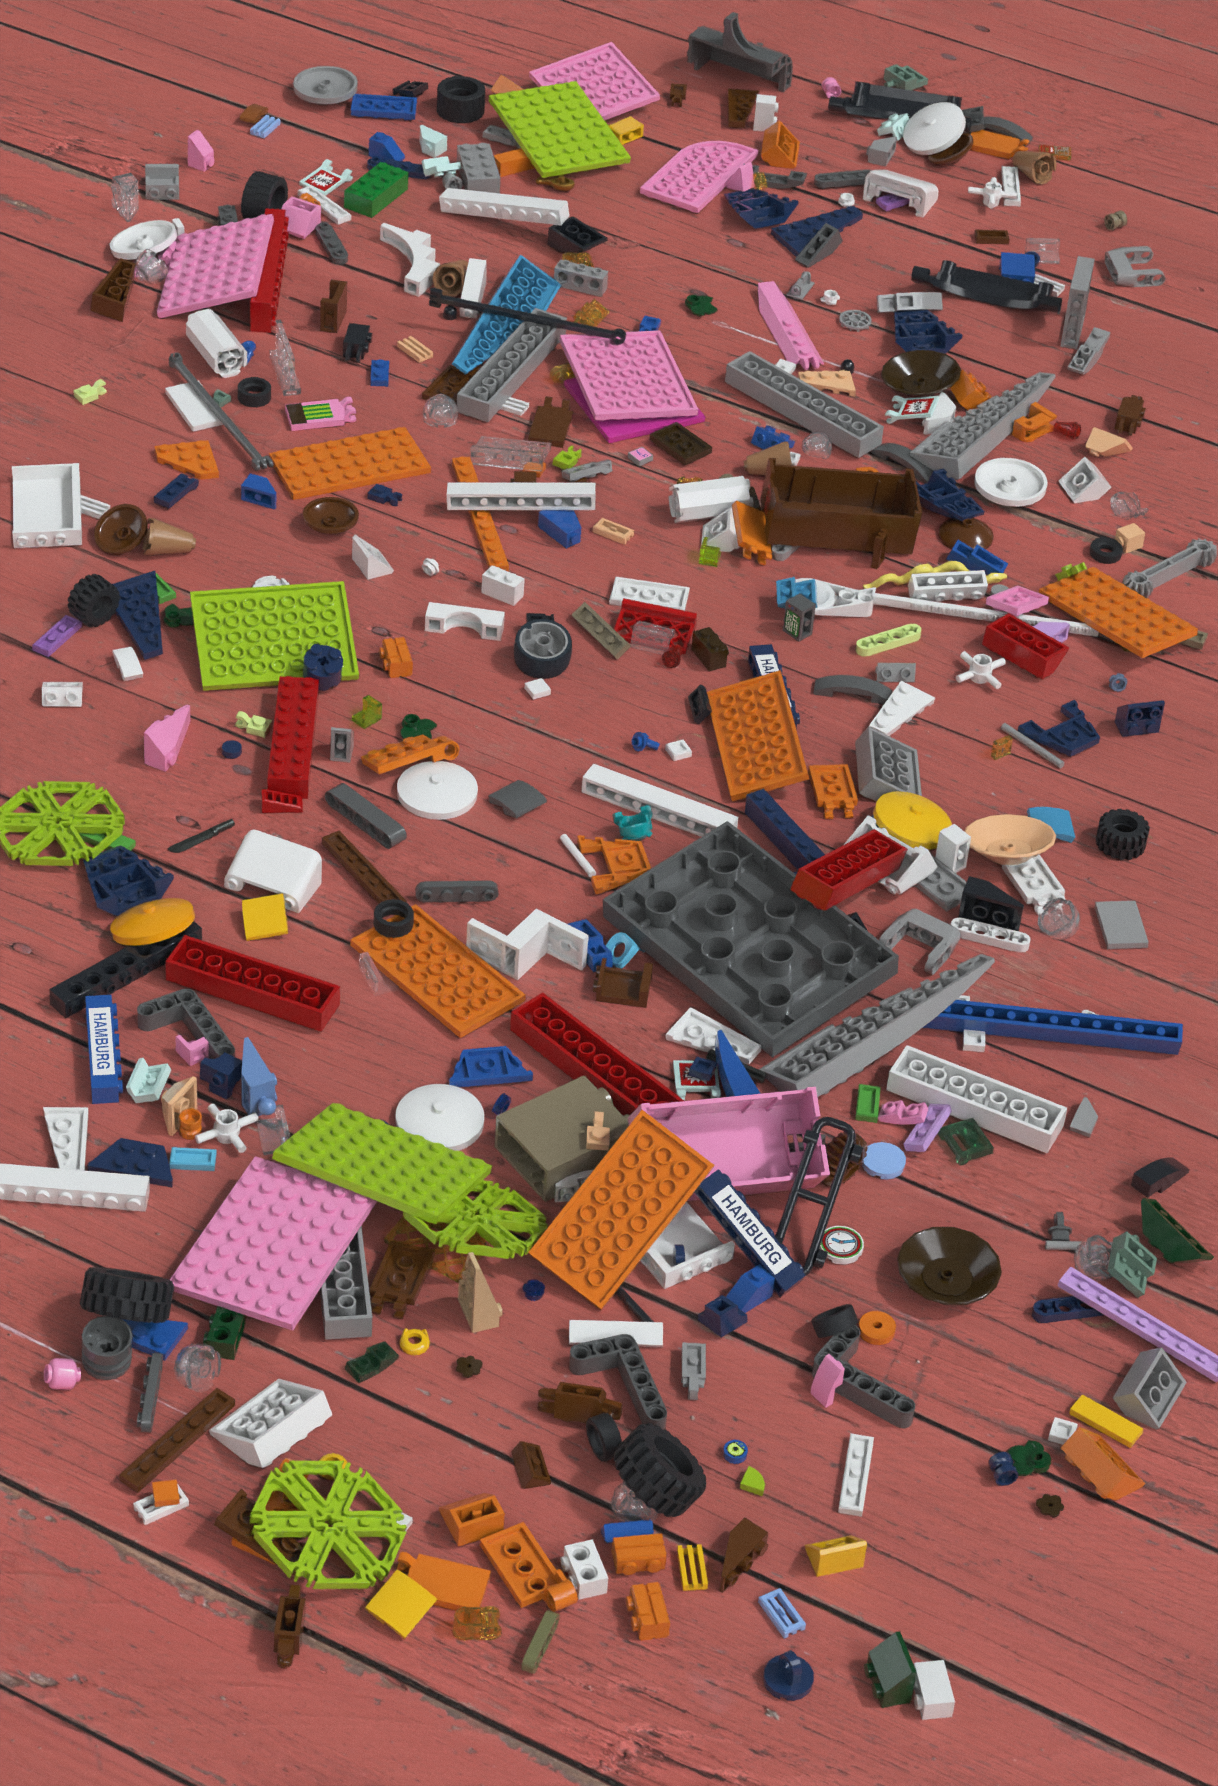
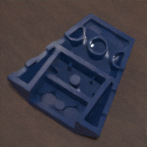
(760, 208)
(923, 332)
(946, 499)
(124, 880)

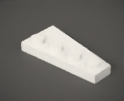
(900, 708)
(701, 1031)
(68, 1135)

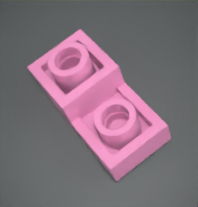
(897, 1113)
(827, 1378)

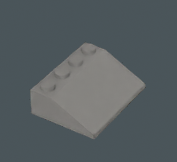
(885, 765)

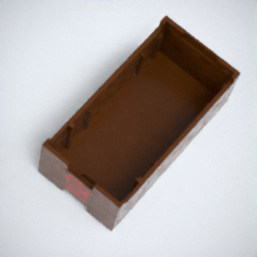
(839, 508)

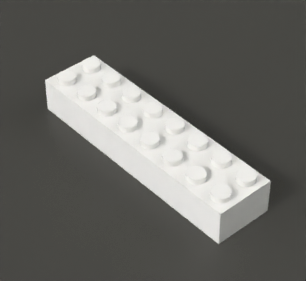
(976, 1096)

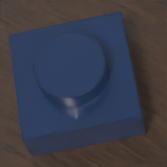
(702, 1069)

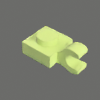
(88, 394)
(256, 725)

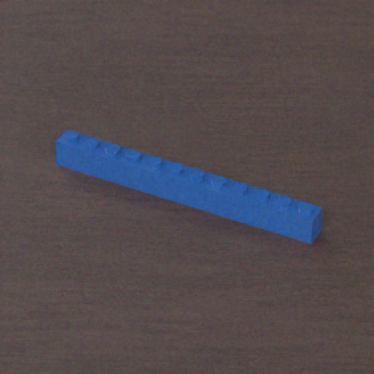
(1061, 1026)

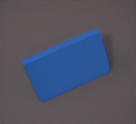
(625, 1529)

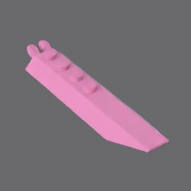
(786, 327)

